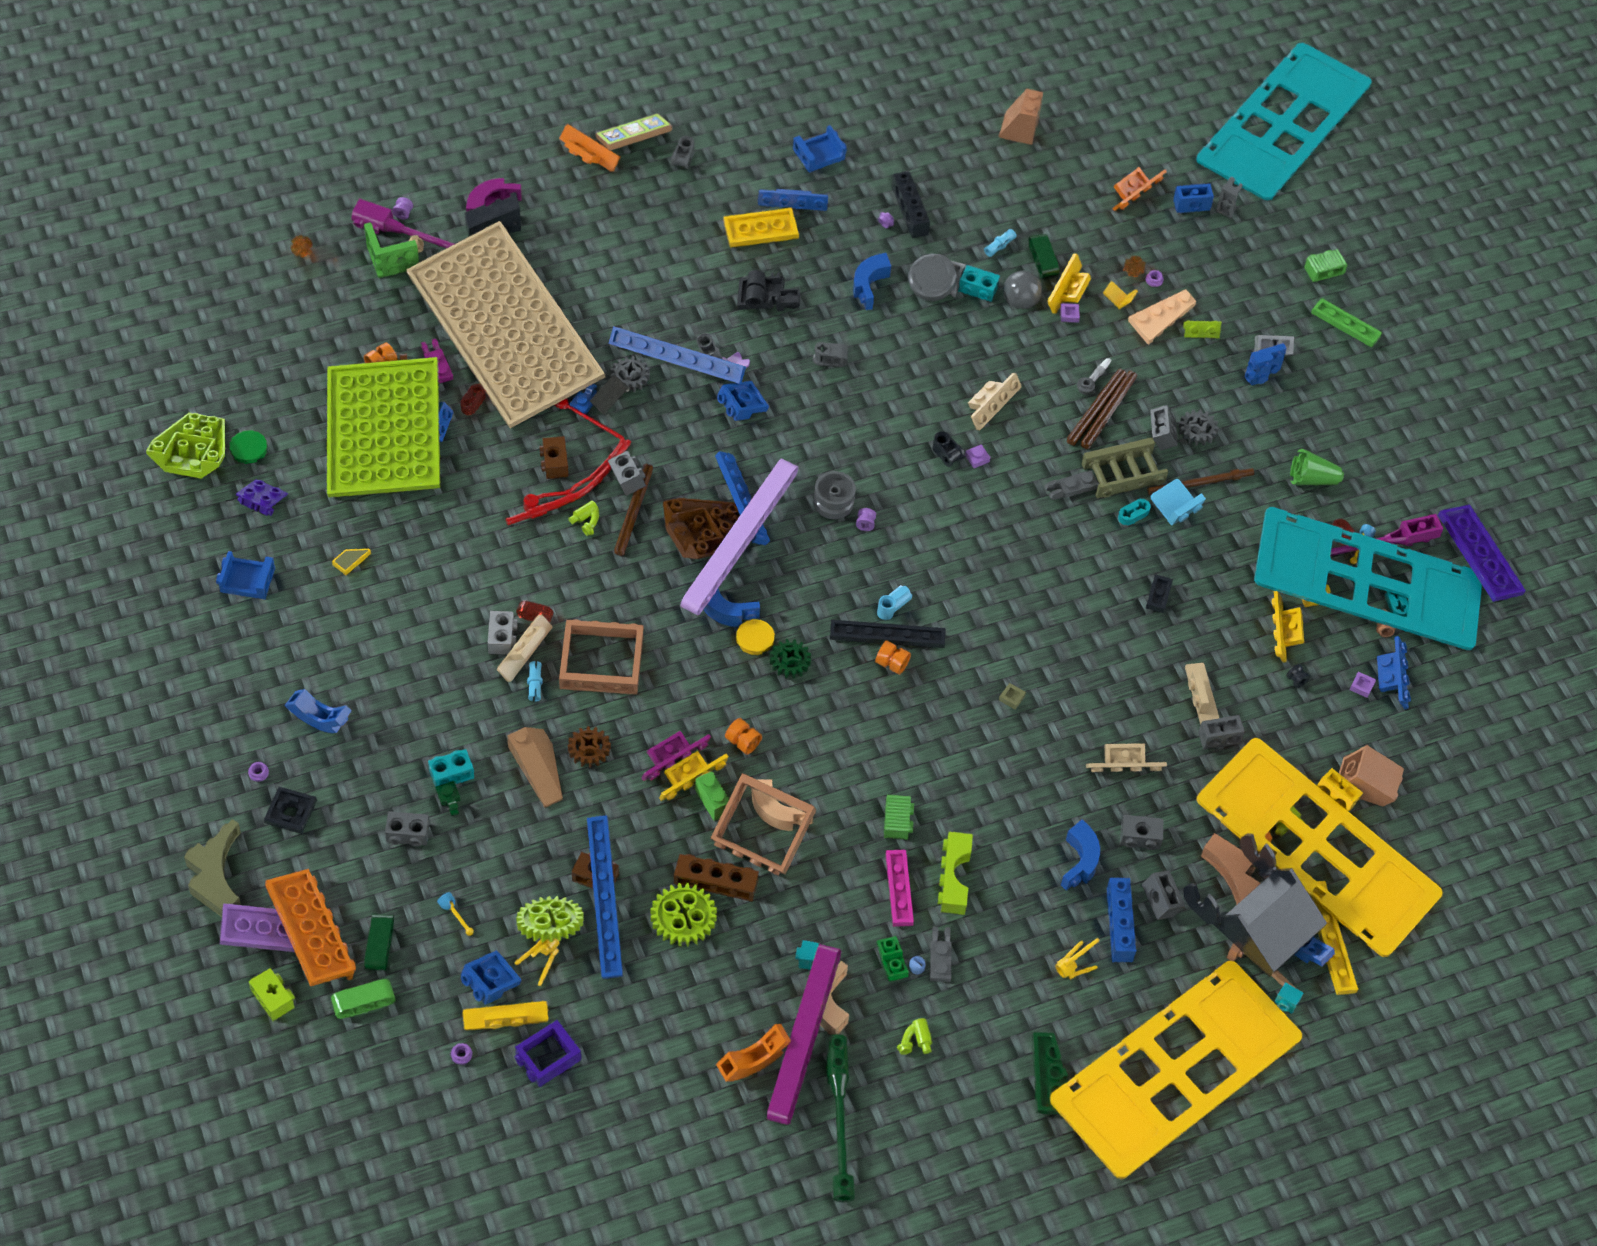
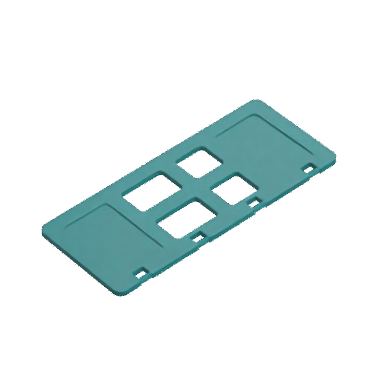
(1256, 160)
(1297, 562)

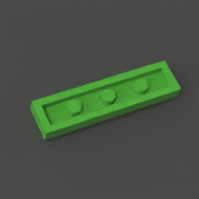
(1346, 322)

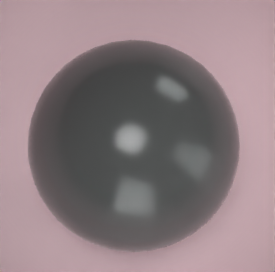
(1022, 290)

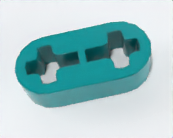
(1135, 513)
(1393, 603)

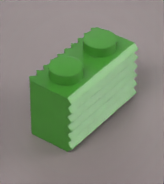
(1325, 265)
(711, 794)
(898, 817)

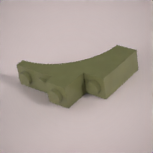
(209, 864)

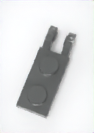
(1072, 485)
(940, 957)

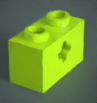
(263, 988)

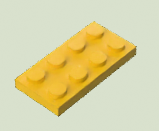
(760, 227)

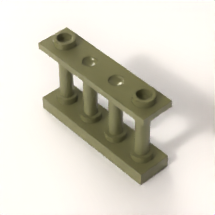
(1120, 453)

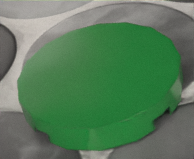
(248, 446)

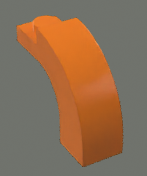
(745, 1062)

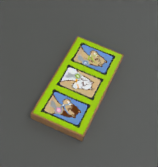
(633, 132)

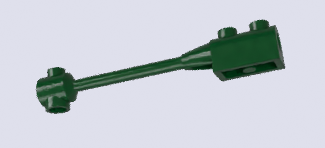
(838, 1077)

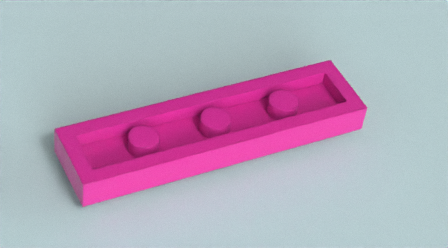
(899, 888)

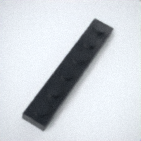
(882, 632)

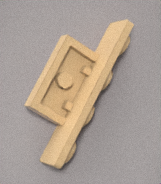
(992, 399)
(524, 648)
(1201, 691)
(1125, 756)

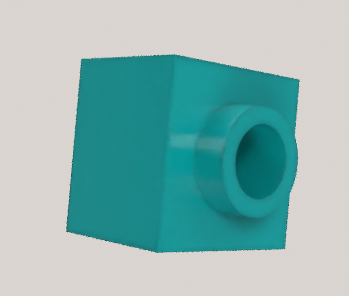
(806, 954)
(1288, 998)

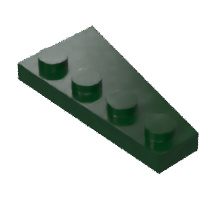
(1048, 1070)

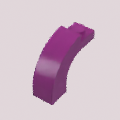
(490, 191)

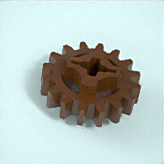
(589, 748)

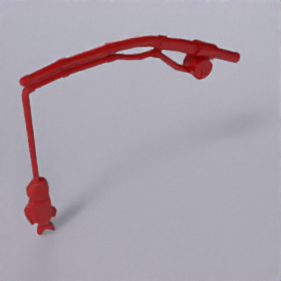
(531, 501)

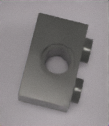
(1149, 826)
(1163, 895)

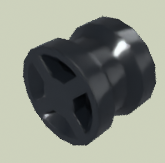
(1298, 676)

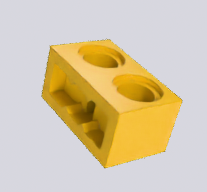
(1340, 789)

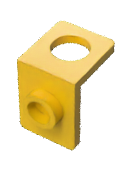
(1117, 296)

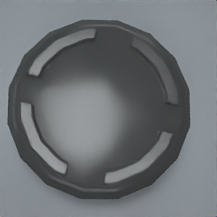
(932, 277)

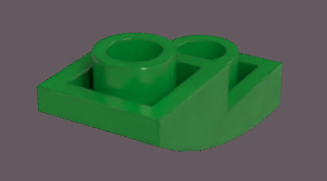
(892, 959)

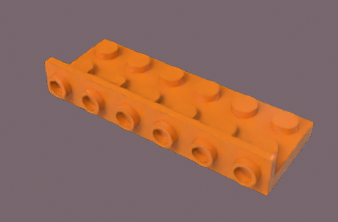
(310, 927)

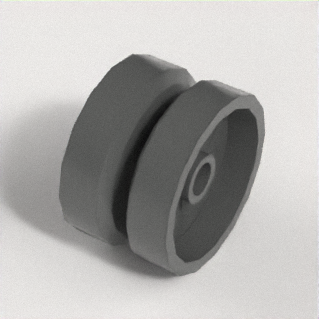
(834, 495)

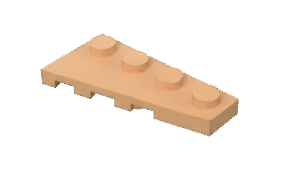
(1156, 318)

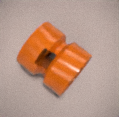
(382, 354)
(894, 658)
(744, 736)

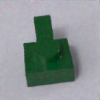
(449, 796)

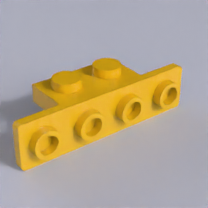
(1070, 285)
(1288, 627)
(687, 770)
(505, 1015)

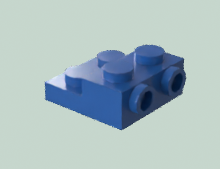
(1264, 363)
(741, 400)
(489, 977)

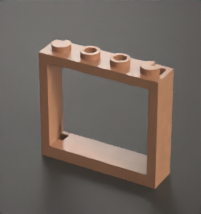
(601, 683)
(730, 808)

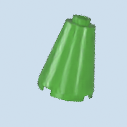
(1314, 470)

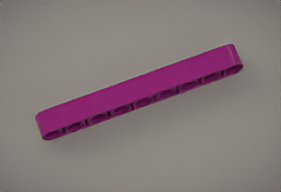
(804, 1035)

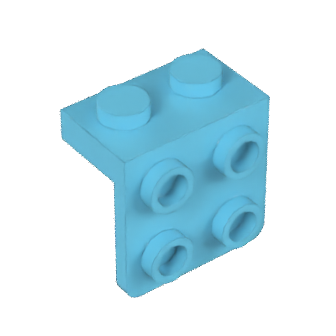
(1176, 502)

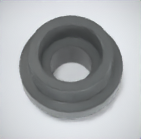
(1085, 385)

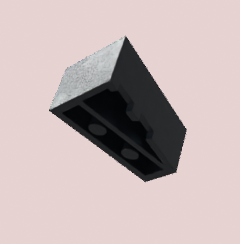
(505, 211)

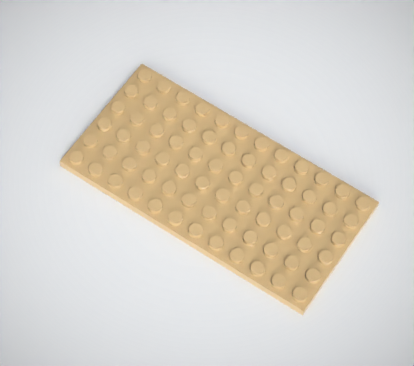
(505, 324)

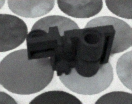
(763, 292)

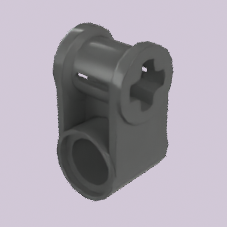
(684, 152)
(709, 349)
(833, 354)

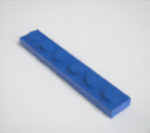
(739, 490)

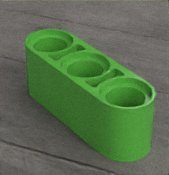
(363, 998)

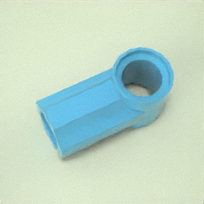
(893, 602)

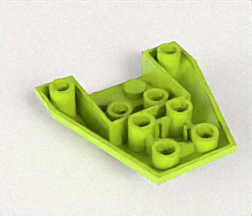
(190, 446)

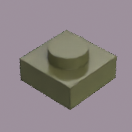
(1012, 696)

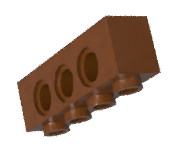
(723, 885)

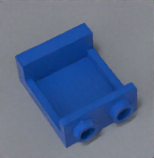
(820, 150)
(245, 576)

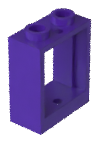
(565, 1041)

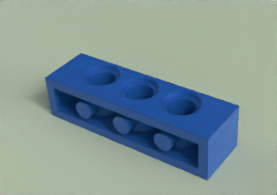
(1121, 920)

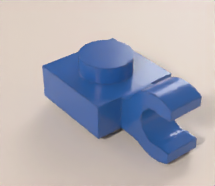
(582, 400)

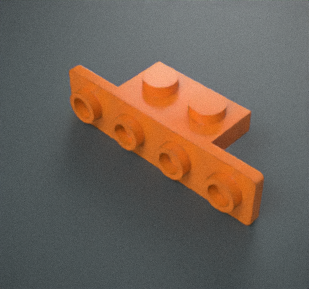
(589, 149)
(1133, 184)

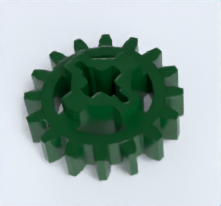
(790, 658)

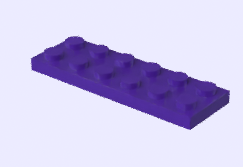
(1481, 553)

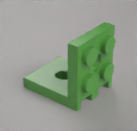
(386, 259)

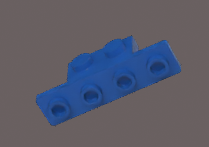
(793, 199)
(1393, 672)

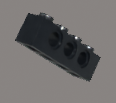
(910, 204)

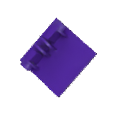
(260, 496)

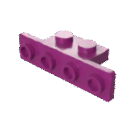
(670, 751)

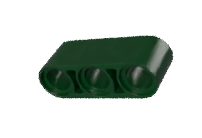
(1043, 255)
(379, 942)

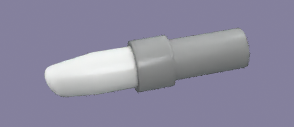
(1100, 369)

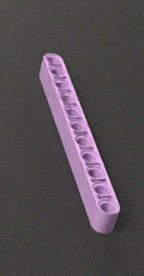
(739, 537)

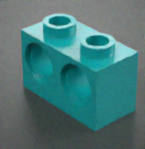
(979, 283)
(452, 771)

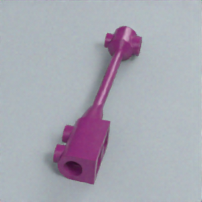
(383, 220)
(1410, 532)

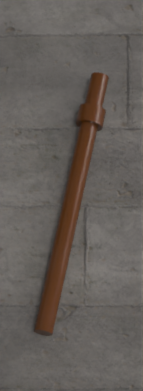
(1235, 474)

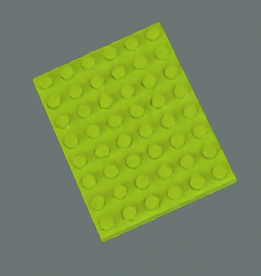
(383, 427)

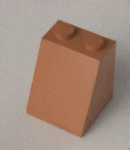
(1022, 117)
(1372, 775)

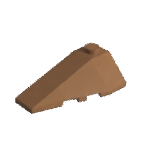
(537, 760)

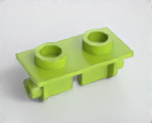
(1202, 329)

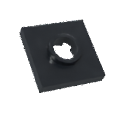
(289, 798)

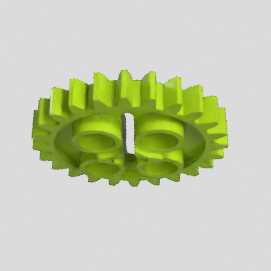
(700, 908)
(537, 923)

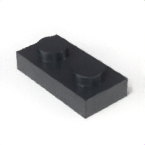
(1159, 593)

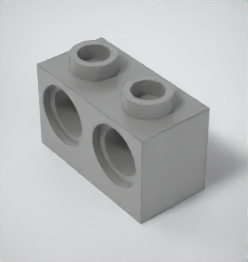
(1267, 341)
(501, 632)

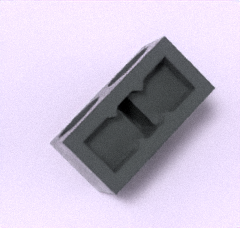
(1164, 427)
(627, 473)
(1221, 732)
(407, 823)

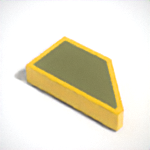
(350, 559)

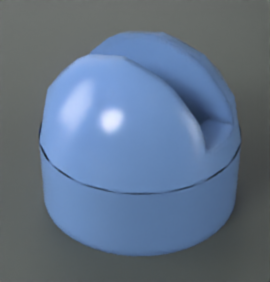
(914, 967)

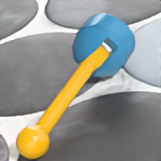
(1366, 530)
(448, 902)

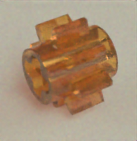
(301, 246)
(1134, 266)

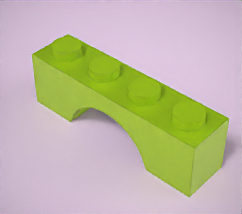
(954, 894)

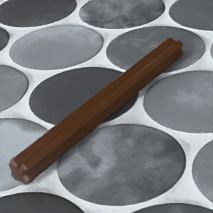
(1096, 407)
(1108, 410)
(632, 513)

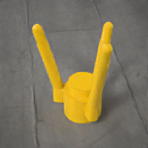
(545, 948)
(1067, 965)

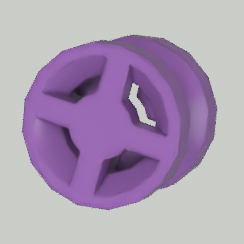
(402, 208)
(866, 519)

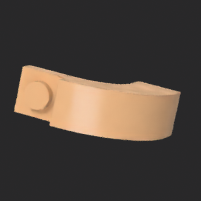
(775, 813)
(834, 1017)

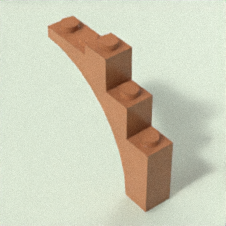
(1236, 871)

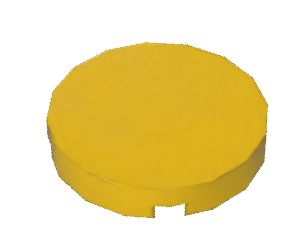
(755, 637)

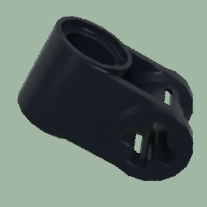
(947, 448)

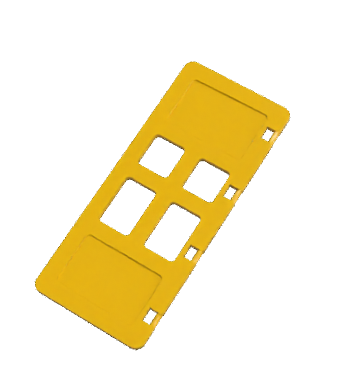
(1382, 896)
(1118, 1115)

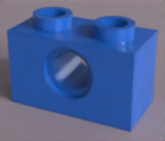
(1193, 198)

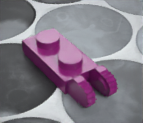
(444, 370)

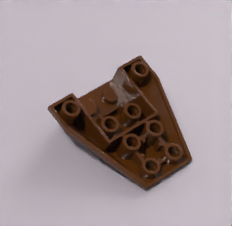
(698, 524)

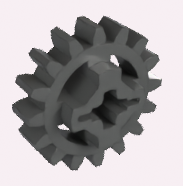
(631, 372)
(1198, 427)

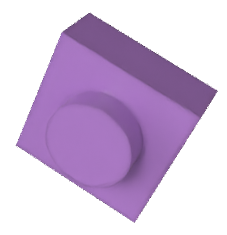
(1069, 312)
(977, 456)
(1362, 684)

